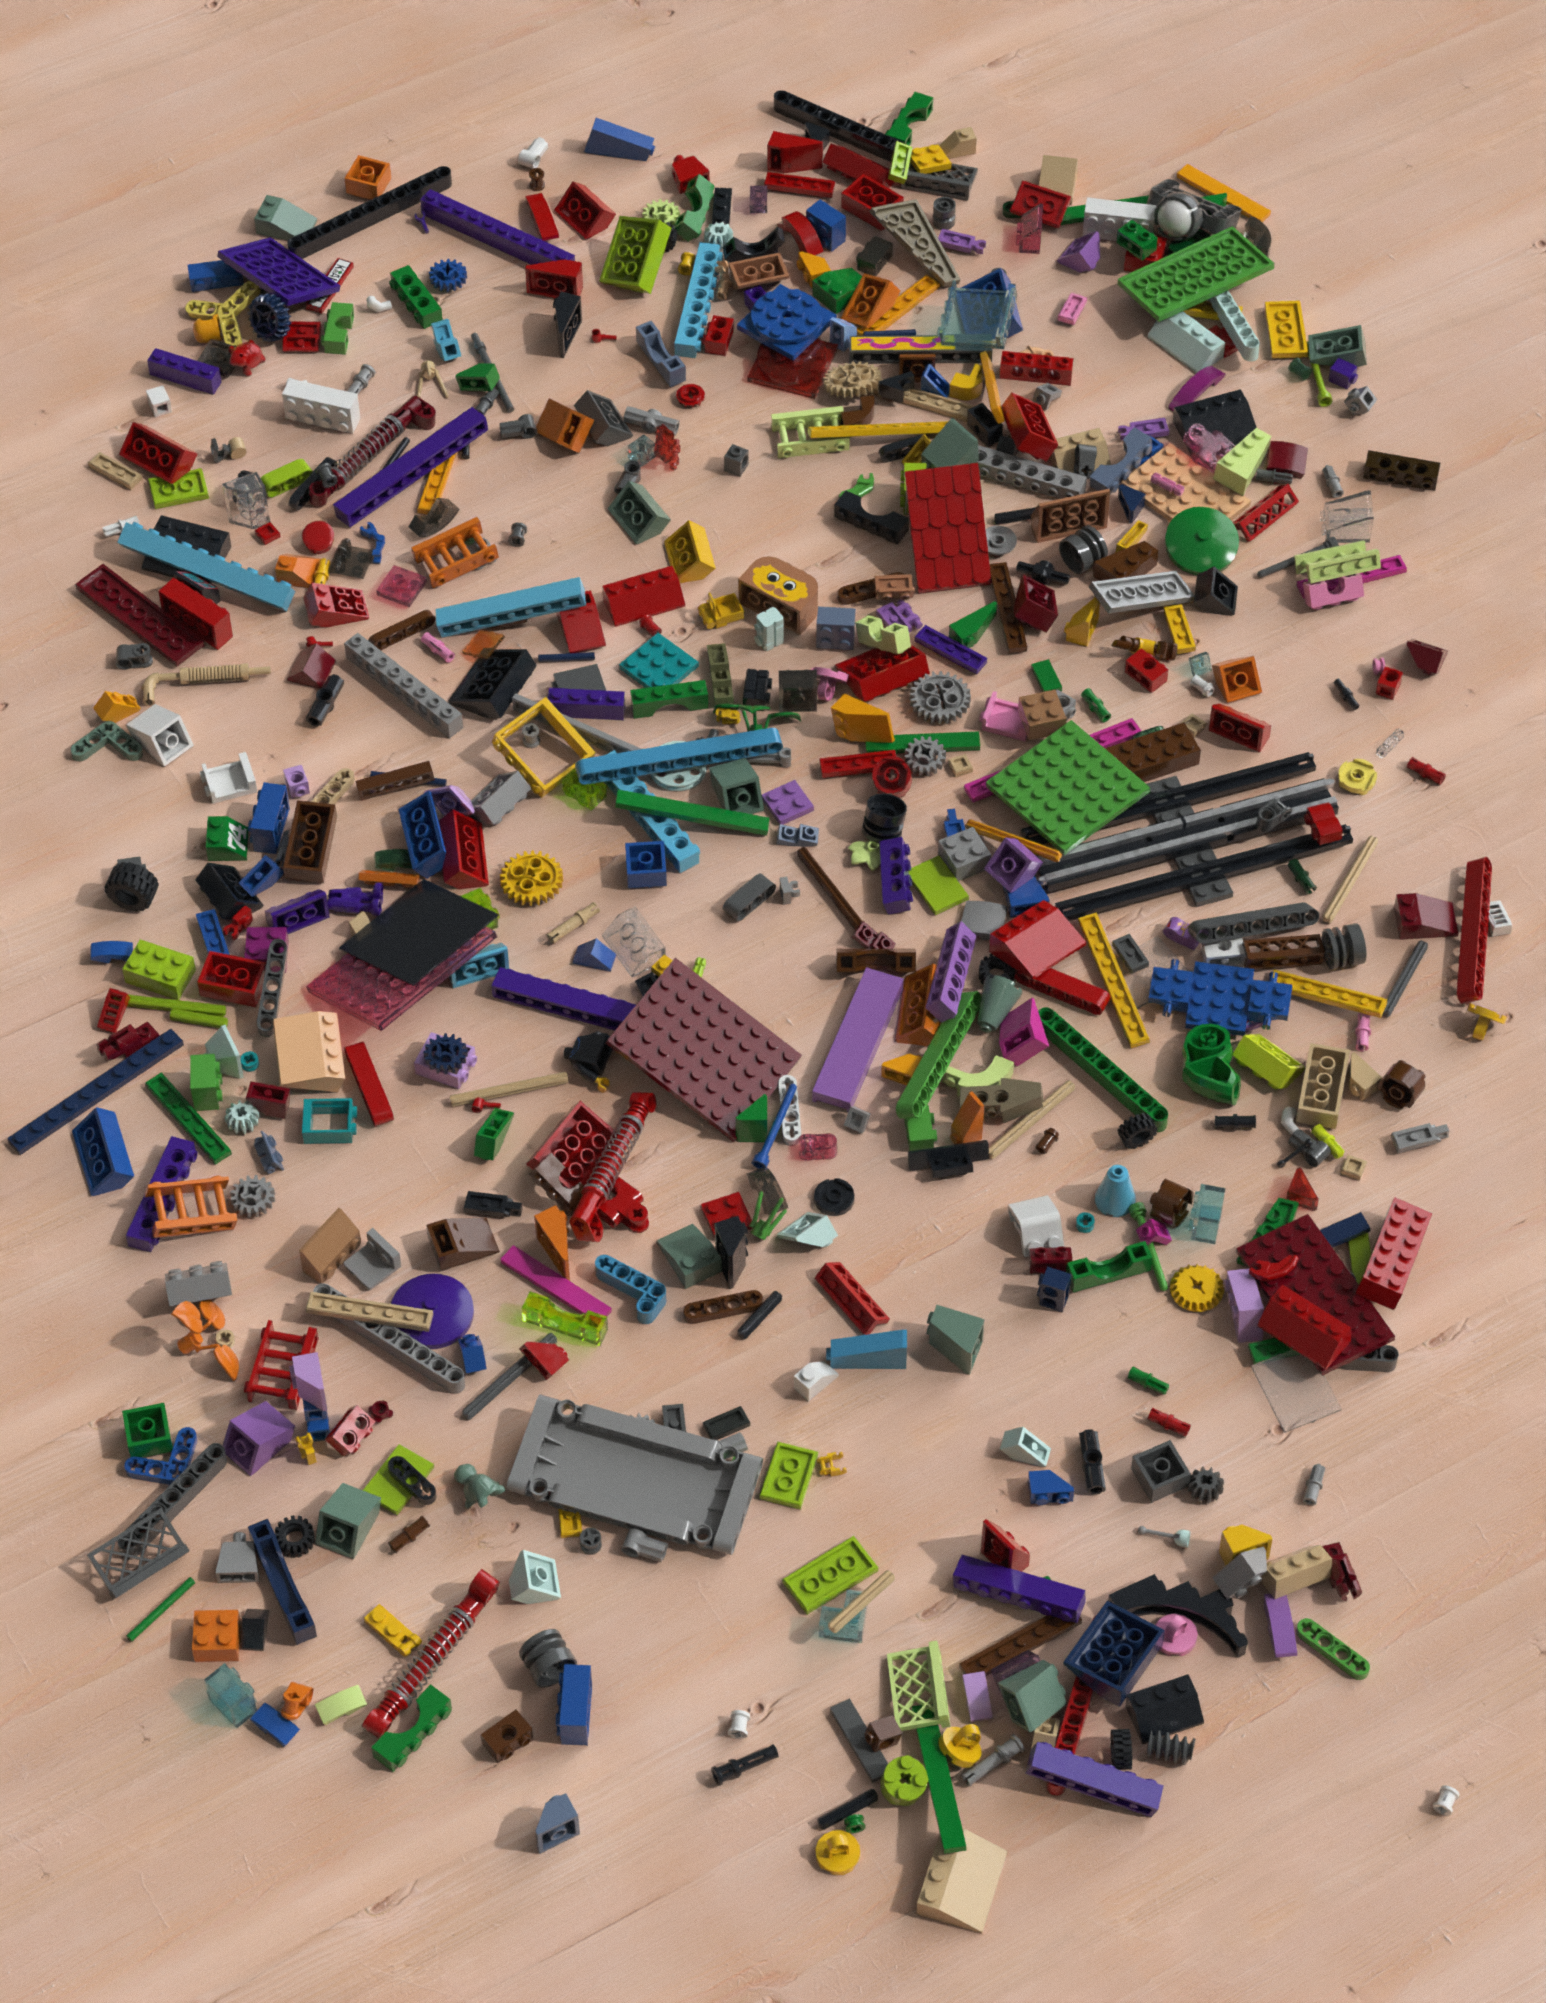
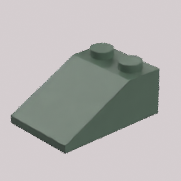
(282, 219)
(1340, 343)
(690, 1255)

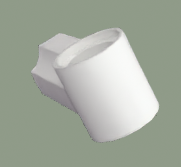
(531, 156)

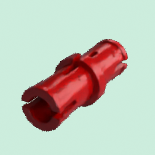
(1426, 770)
(1169, 1422)

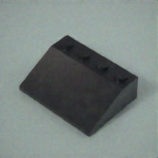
(1225, 413)
(199, 536)
(493, 682)

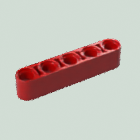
(1067, 990)
(369, 1083)

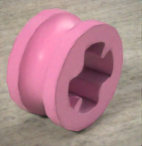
(1378, 665)

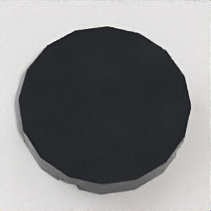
(834, 1197)

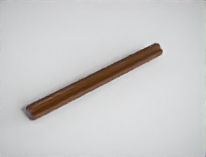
(829, 887)

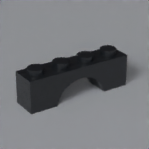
(889, 526)

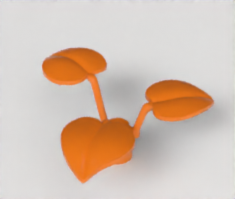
(190, 1317)

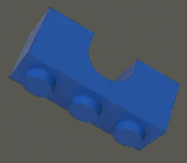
(316, 1422)

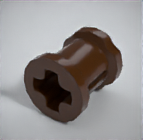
(540, 183)

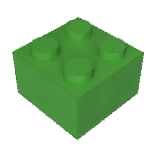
(205, 1082)

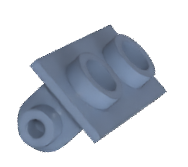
(272, 1159)

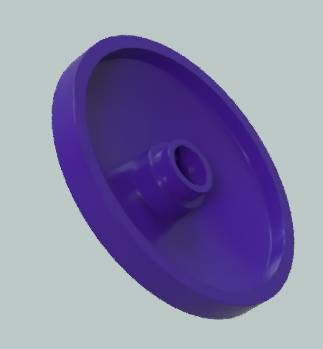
(450, 1305)

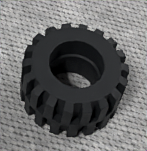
(131, 886)

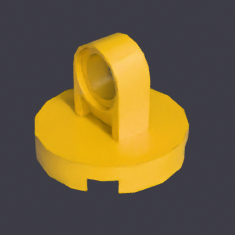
(1484, 1020)
(961, 1745)
(837, 1852)

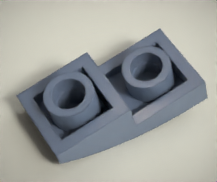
(801, 837)

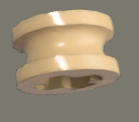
(225, 1333)

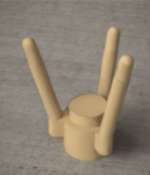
(428, 371)

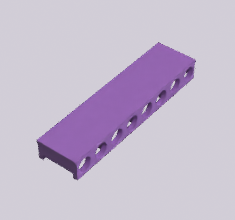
(858, 1039)

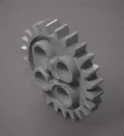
(952, 692)

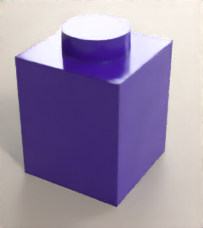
(1343, 373)

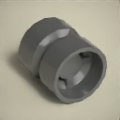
(944, 213)

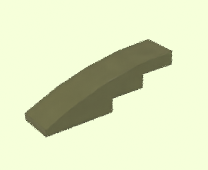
(720, 673)

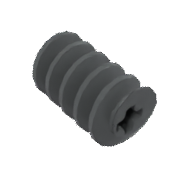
(1169, 1747)

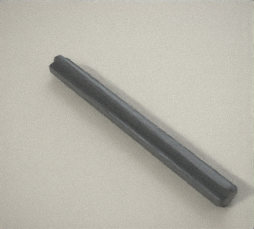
(502, 1382)

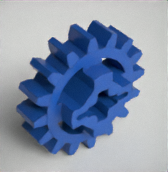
(448, 275)

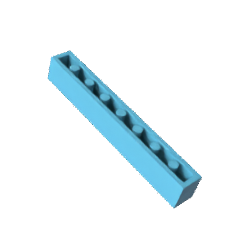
(510, 607)

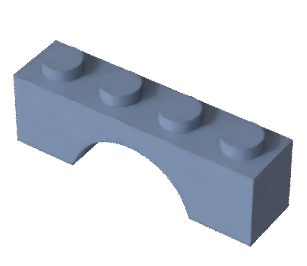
(669, 366)
(1136, 446)

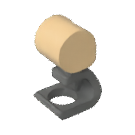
(235, 449)

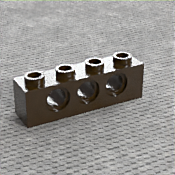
(1401, 470)

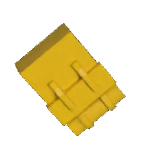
(720, 610)

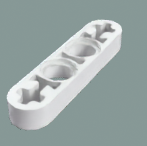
(792, 1110)

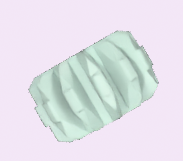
(718, 234)
(242, 1117)

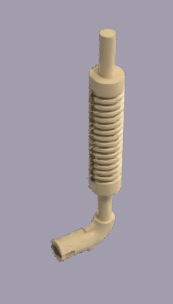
(201, 674)

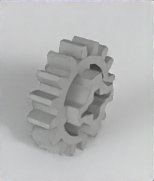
(925, 754)
(252, 1198)

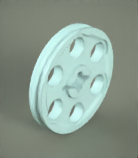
(690, 781)

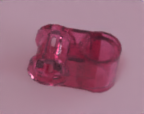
(817, 1146)

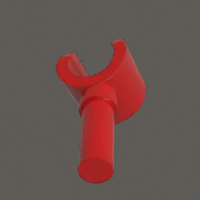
(598, 337)
(311, 641)
(479, 1103)

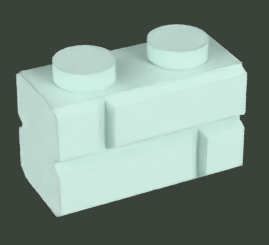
(769, 629)

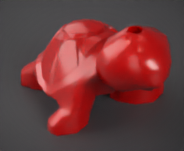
(247, 356)

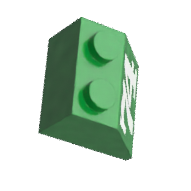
(226, 839)

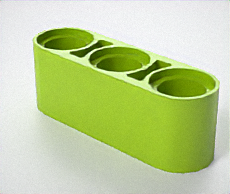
(286, 477)

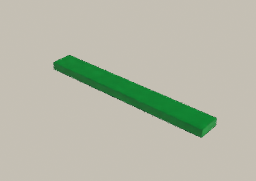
(692, 812)
(940, 1786)

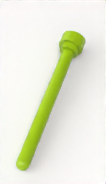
(1324, 397)

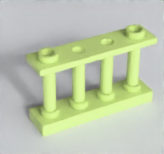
(805, 419)
(1337, 561)

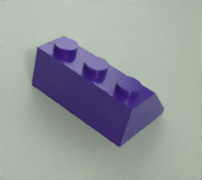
(299, 912)

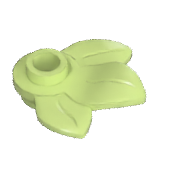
(864, 853)

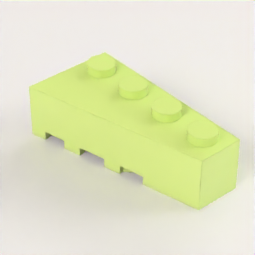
(1241, 463)

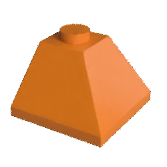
(296, 569)
(1237, 678)

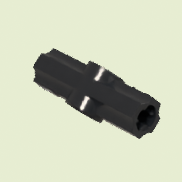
(325, 700)
(1091, 1452)

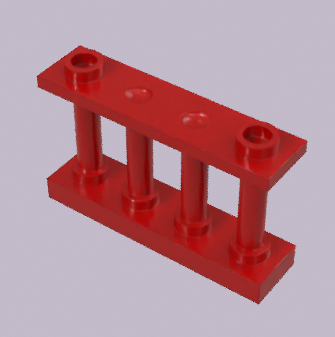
(291, 1395)

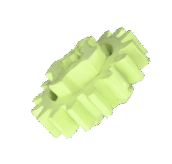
(661, 211)

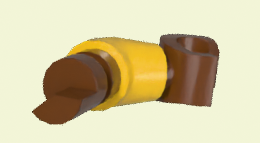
(1163, 650)

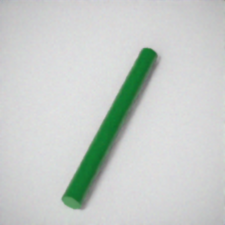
(158, 1611)

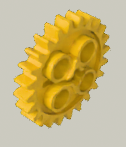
(531, 878)

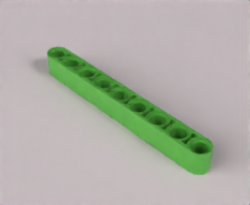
(937, 1058)

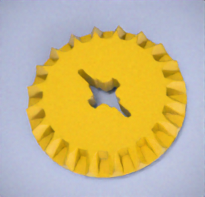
(1194, 1299)

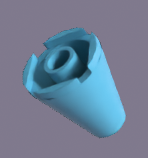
(1115, 1192)

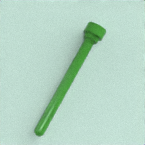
(1138, 1212)

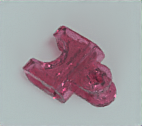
(1206, 446)

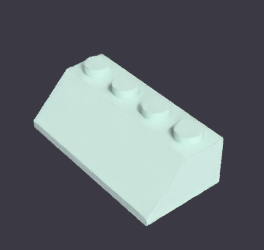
(1188, 341)

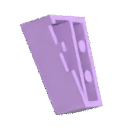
(1244, 1304)

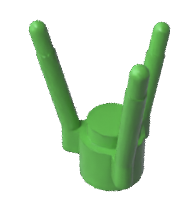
(764, 1228)

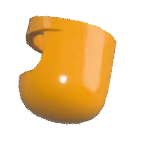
(207, 329)

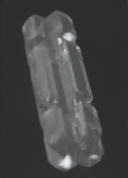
(1390, 743)

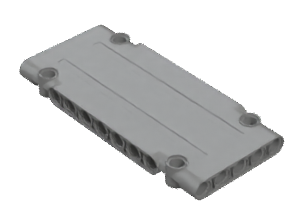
(635, 1474)

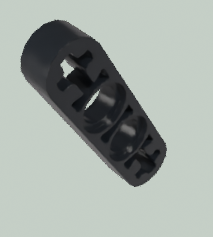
(301, 495)

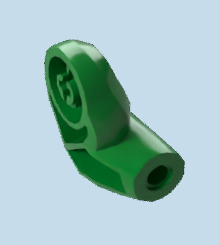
(1206, 1064)

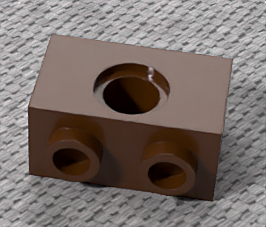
(511, 1725)

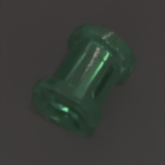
(1300, 369)

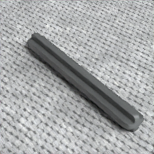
(1405, 977)

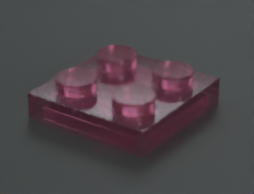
(401, 586)

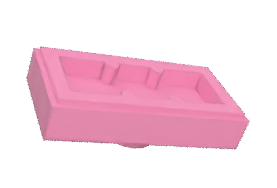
(1072, 309)

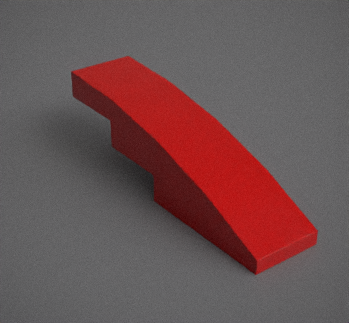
(542, 217)

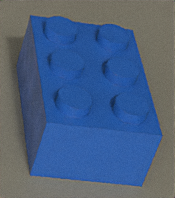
(269, 818)
(574, 1704)

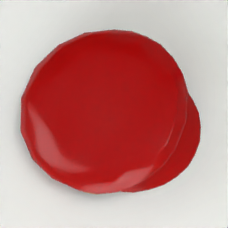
(318, 537)

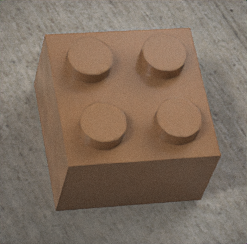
(1041, 714)

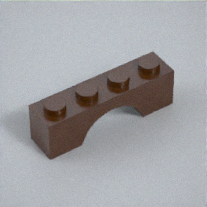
(886, 959)

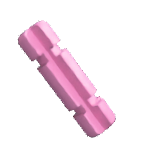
(1167, 484)

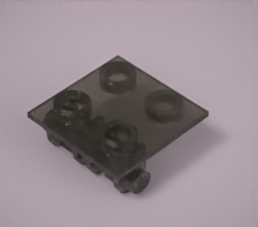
(350, 560)

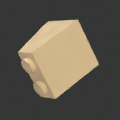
(1059, 174)

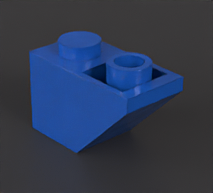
(472, 1353)
(1048, 1488)

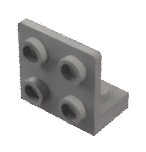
(374, 1260)

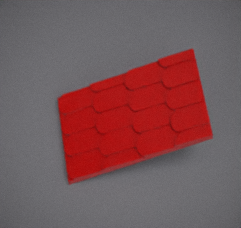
(947, 528)

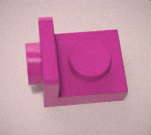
(1153, 1231)

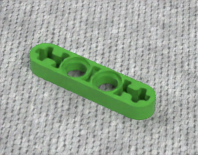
(1334, 1647)

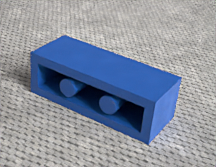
(213, 276)

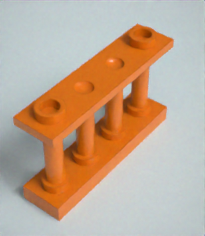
(449, 539)
(184, 1224)

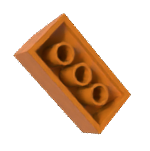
(915, 1022)

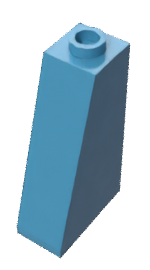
(869, 1351)

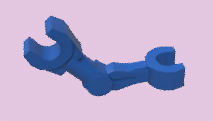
(371, 532)

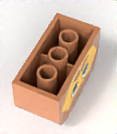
(780, 585)

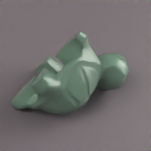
(476, 1486)

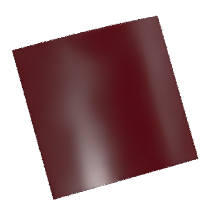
(1287, 458)

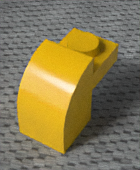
(967, 387)

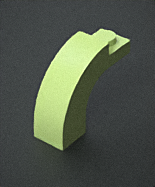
(992, 1075)

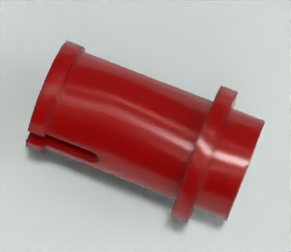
(648, 623)

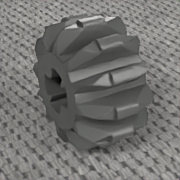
(1205, 1485)

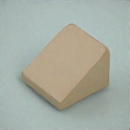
(358, 923)

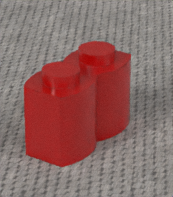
(1323, 823)

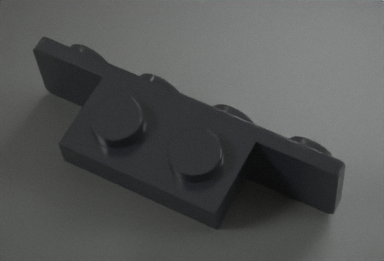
(949, 1159)

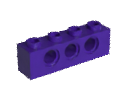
(895, 875)

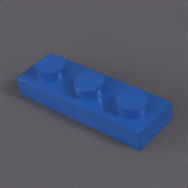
(212, 932)

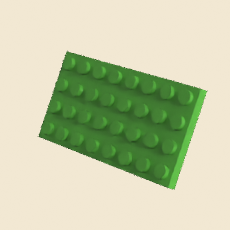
(1195, 274)

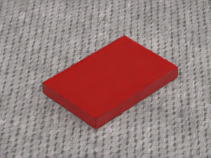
(1054, 203)

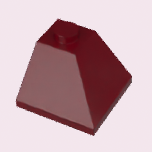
(1427, 656)

